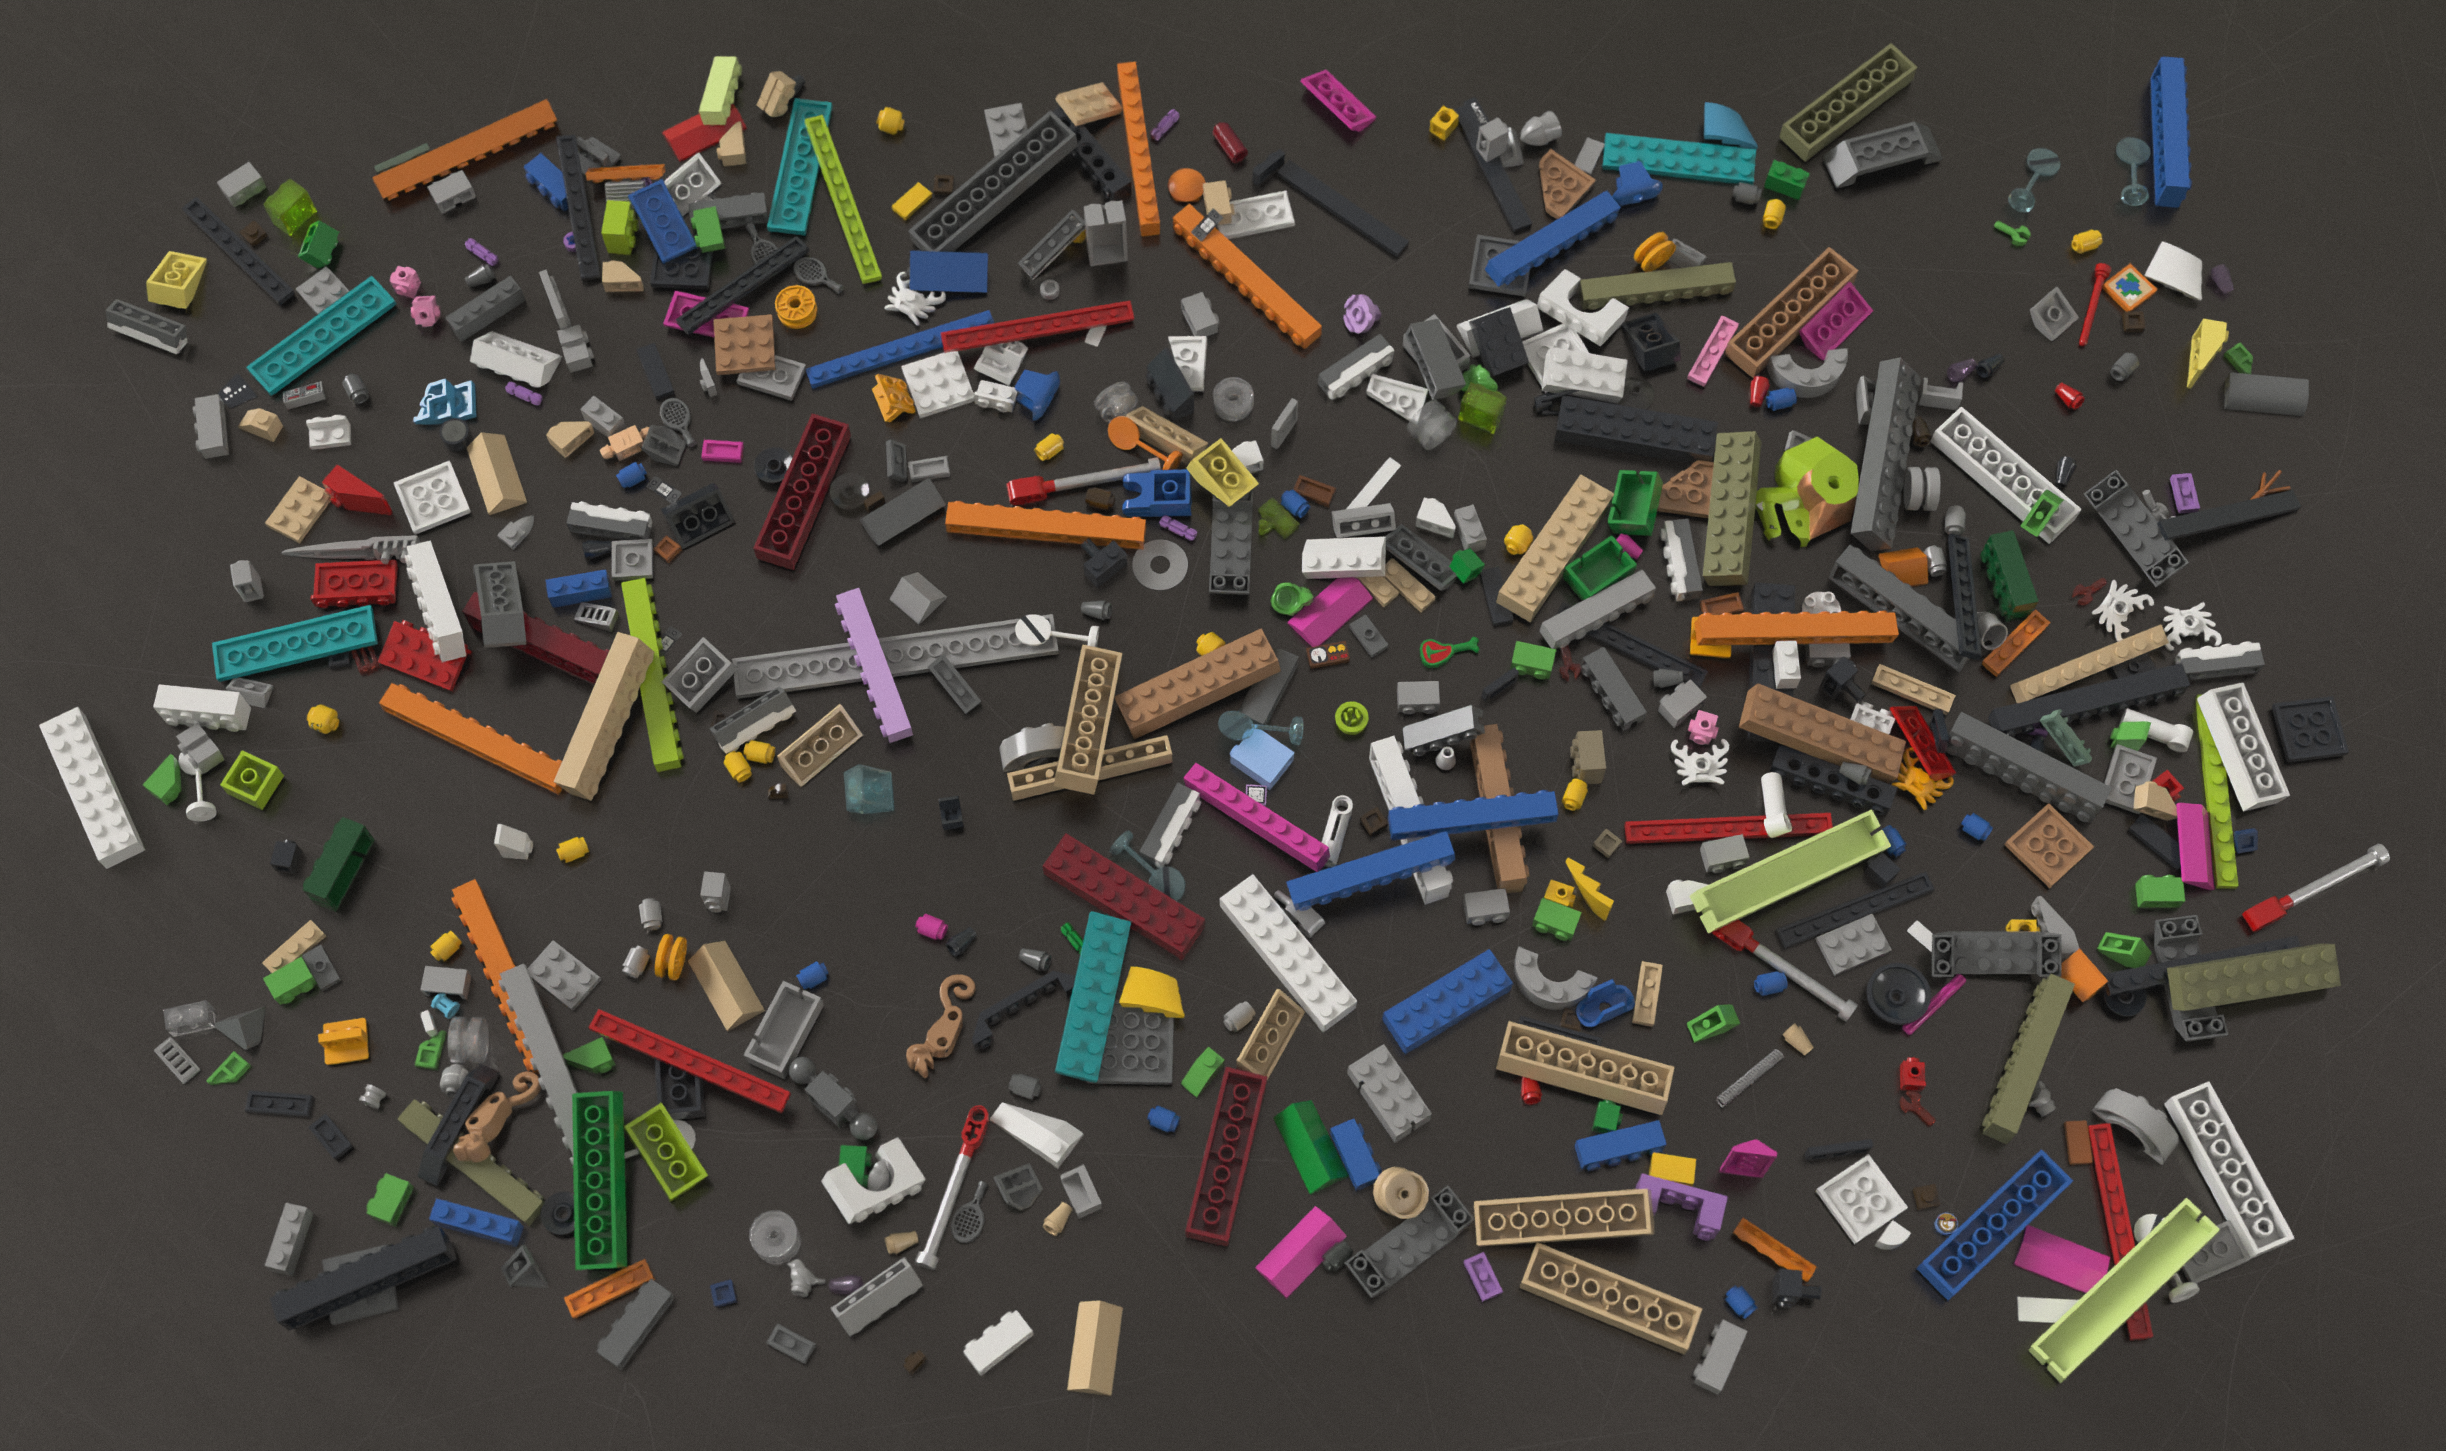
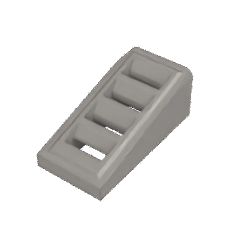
(607, 625)
(168, 1050)

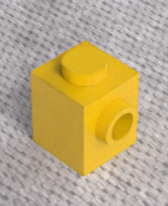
(1560, 893)

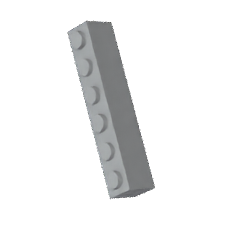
(1597, 610)

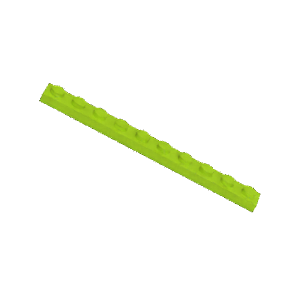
(843, 199)
(2218, 808)

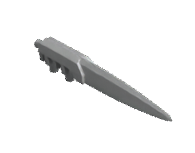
(372, 548)

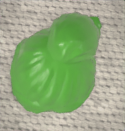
(1479, 375)
(1290, 598)

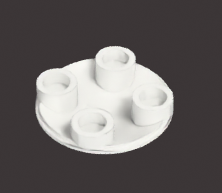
(1820, 602)

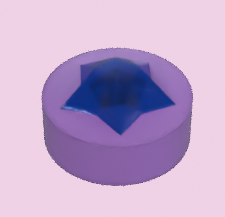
(569, 242)

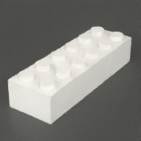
(435, 601)
(2243, 746)

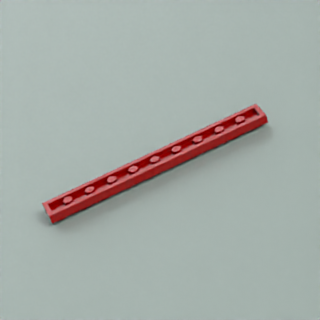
(1037, 326)
(1720, 828)
(690, 1061)
(2116, 1214)

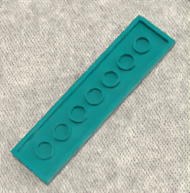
(1681, 158)
(797, 171)
(321, 335)
(294, 643)
(1093, 997)

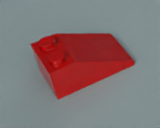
(354, 493)

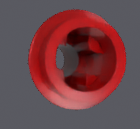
(1759, 389)
(2070, 396)
(1530, 1091)

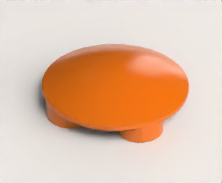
(1186, 185)

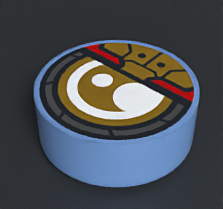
(1946, 1224)

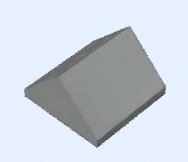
(1864, 398)
(917, 597)

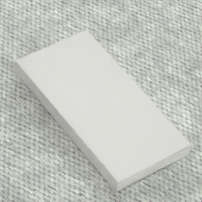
(1259, 215)

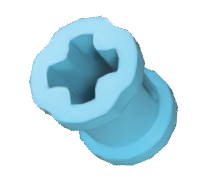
(450, 1007)

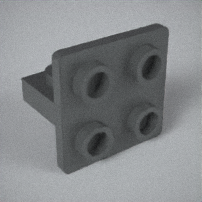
(595, 154)

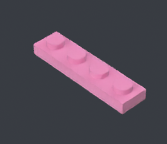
(1712, 351)

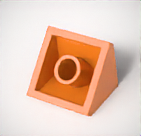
(1907, 565)
(2083, 974)

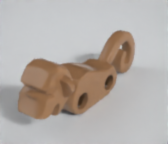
(944, 1030)
(492, 1117)

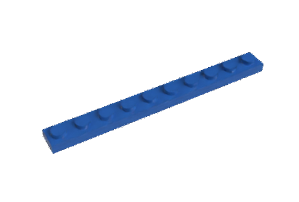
(889, 352)

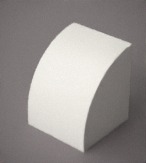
(1892, 1237)

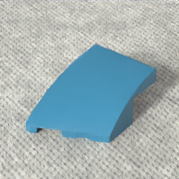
(1726, 125)
(446, 401)

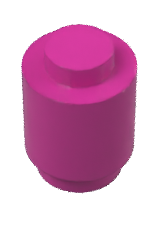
(931, 927)

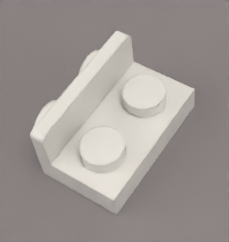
(995, 396)
(329, 432)
(1877, 720)

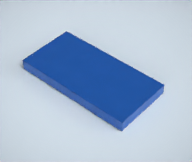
(662, 221)
(948, 271)

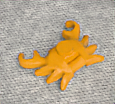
(1919, 782)

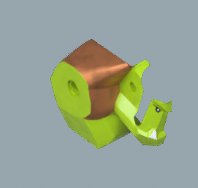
(1814, 488)

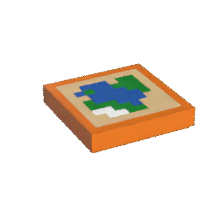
(2129, 288)

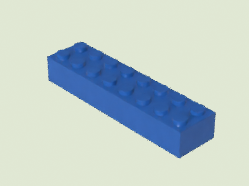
(2170, 132)
(1994, 1224)

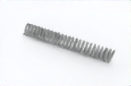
(1751, 1078)

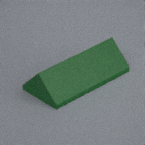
(1310, 1146)

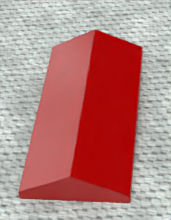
(693, 137)
(1922, 742)

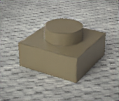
(1607, 843)

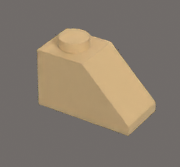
(732, 147)
(620, 278)
(261, 424)
(569, 436)
(2154, 801)

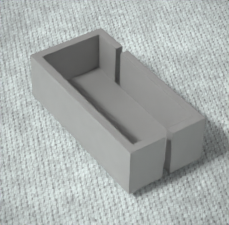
(1106, 233)
(783, 1029)
(1389, 1093)

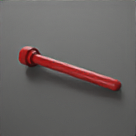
(2101, 272)

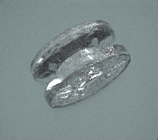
(1116, 401)
(1236, 409)

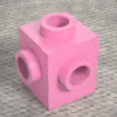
(405, 281)
(425, 310)
(1703, 728)

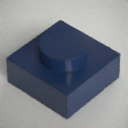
(2246, 840)
(723, 1293)

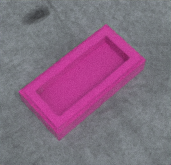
(722, 451)

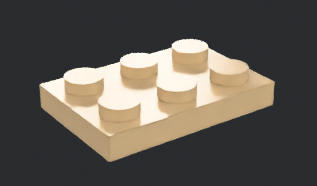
(1089, 104)
(299, 510)

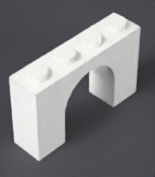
(1594, 326)
(857, 1201)

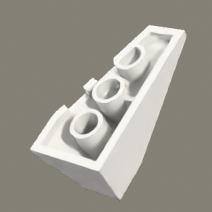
(1043, 1134)

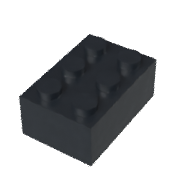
(1499, 341)
(679, 1091)

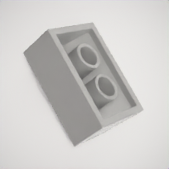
(699, 675)

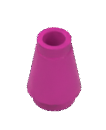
(1629, 546)

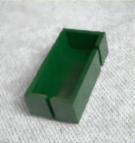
(2009, 576)
(337, 865)

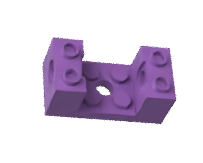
(1709, 1204)

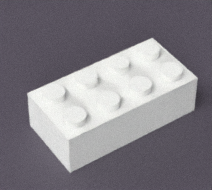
(1591, 374)
(202, 706)

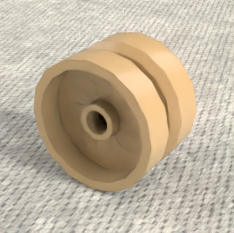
(1400, 1192)

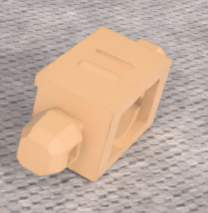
(625, 443)

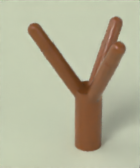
(2264, 488)

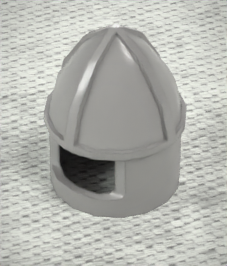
(1541, 130)
(1991, 629)

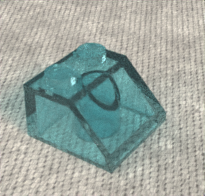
(868, 790)

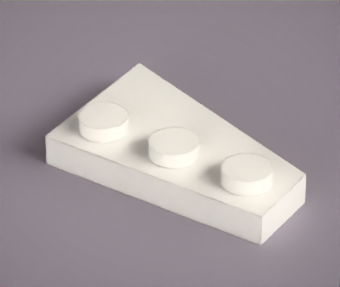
(1191, 358)

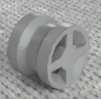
(372, 1096)

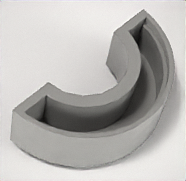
(1808, 382)
(1031, 745)
(1545, 992)
(2141, 1119)

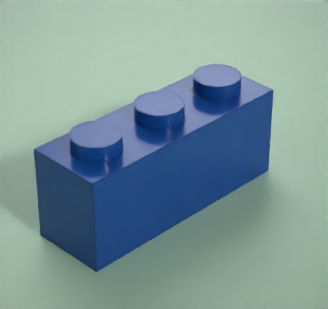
(548, 179)
(578, 588)
(1355, 1154)

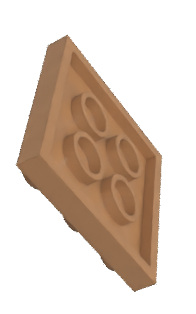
(744, 344)
(2049, 845)

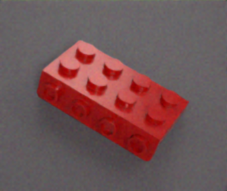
(355, 583)
(413, 654)

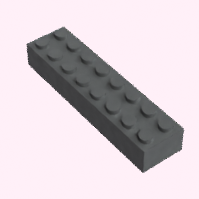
(1914, 612)
(2027, 768)

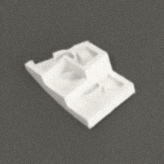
(2177, 270)
(1002, 360)

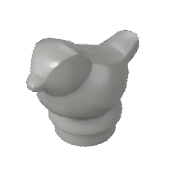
(2042, 1099)
(879, 1177)
(802, 1278)

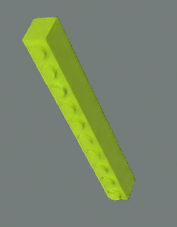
(654, 693)

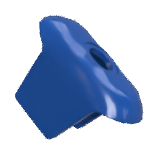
(1635, 184)
(1036, 391)
(1617, 996)

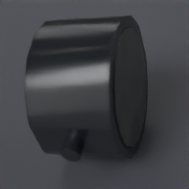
(455, 434)

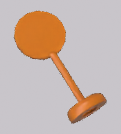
(1126, 436)

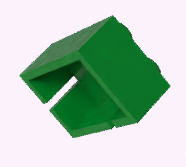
(1635, 502)
(1599, 569)

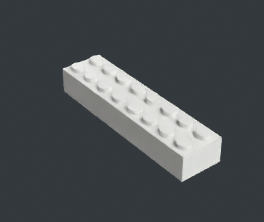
(2000, 470)
(92, 788)
(1399, 790)
(1288, 953)
(2228, 1170)

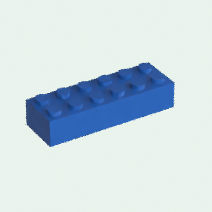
(1447, 1001)

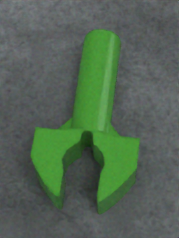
(2015, 233)

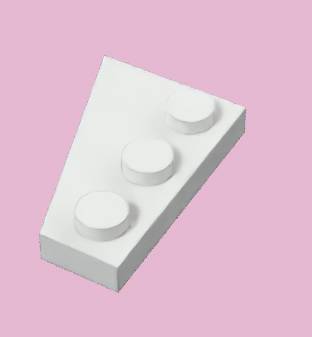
(1397, 395)

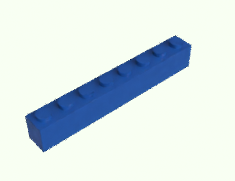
(1552, 239)
(1472, 815)
(1371, 871)

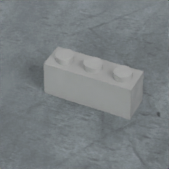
(210, 426)
(1363, 520)
(289, 1239)
(1719, 1356)

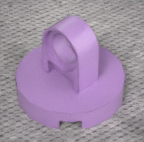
(1360, 313)

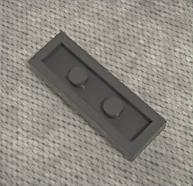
(954, 684)

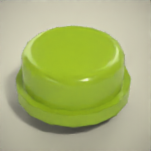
(1351, 718)

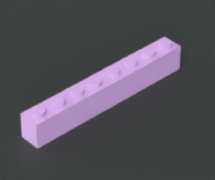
(874, 665)

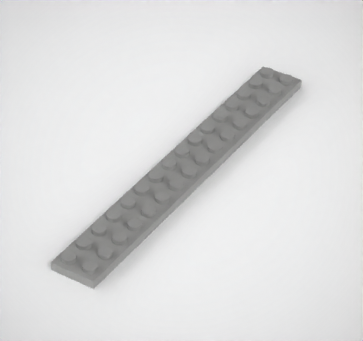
(903, 653)

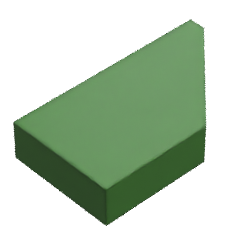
(2240, 358)
(430, 1052)
(229, 1070)

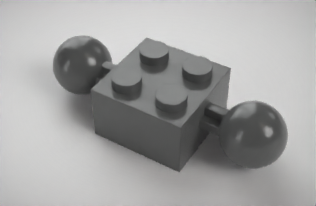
(831, 1099)

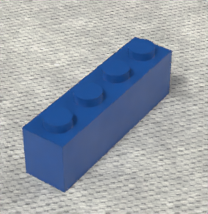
(1620, 1145)
(476, 1222)

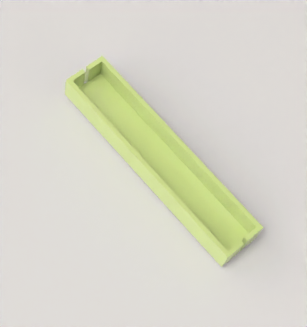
(1789, 871)
(2123, 1290)

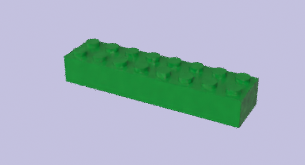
(599, 1180)

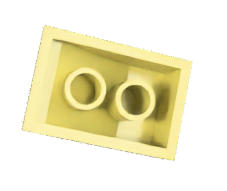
(175, 280)
(2204, 346)
(1222, 473)

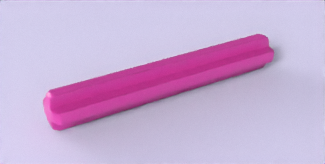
(1936, 1002)

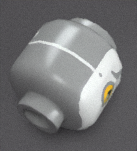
(452, 1079)

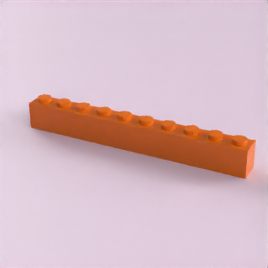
(465, 149)
(1138, 149)
(1249, 279)
(1044, 525)
(1801, 627)
(471, 736)
(491, 950)

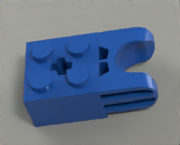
(1161, 493)

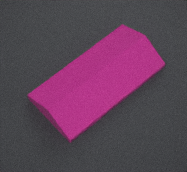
(1339, 100)
(683, 302)
(1835, 321)
(1330, 610)
(2195, 845)
(1749, 1159)
(1300, 1251)
(2060, 1260)

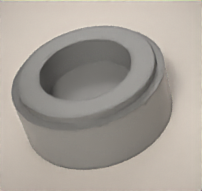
(1049, 289)

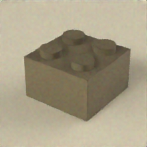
(1588, 757)

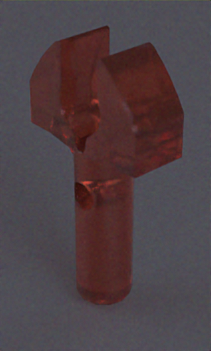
(2079, 589)
(1576, 668)
(1915, 1106)

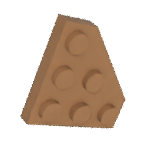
(1562, 184)
(1689, 491)

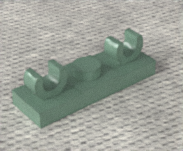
(405, 157)
(2066, 738)

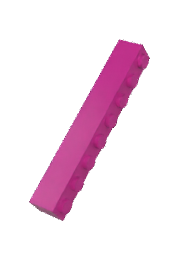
(1257, 818)

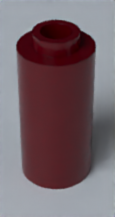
(1230, 142)

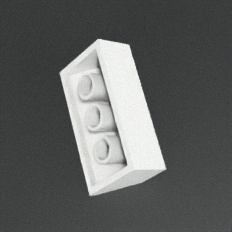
(514, 358)
(1344, 557)

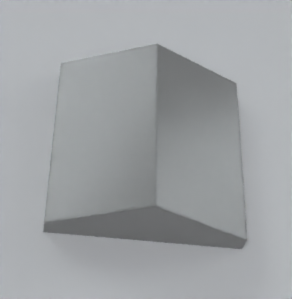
(2053, 314)

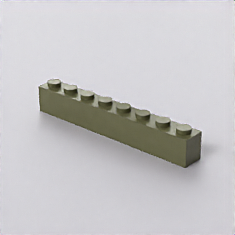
(1657, 285)
(486, 1174)

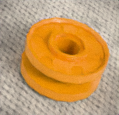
(1654, 252)
(796, 317)
(670, 957)

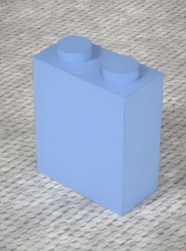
(1262, 758)

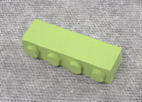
(720, 90)

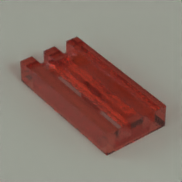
(369, 666)

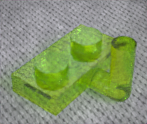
(1276, 517)

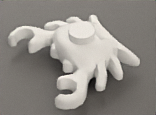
(912, 302)
(2117, 607)
(2189, 623)
(1701, 766)

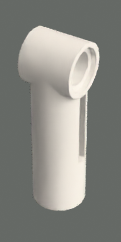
(2175, 736)
(1775, 808)
(1343, 817)

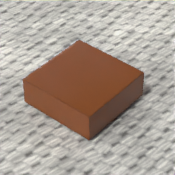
(667, 549)

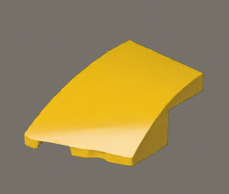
(1589, 889)
(1152, 992)

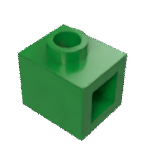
(1466, 565)
(1607, 1117)

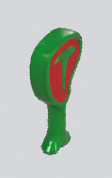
(1437, 654)

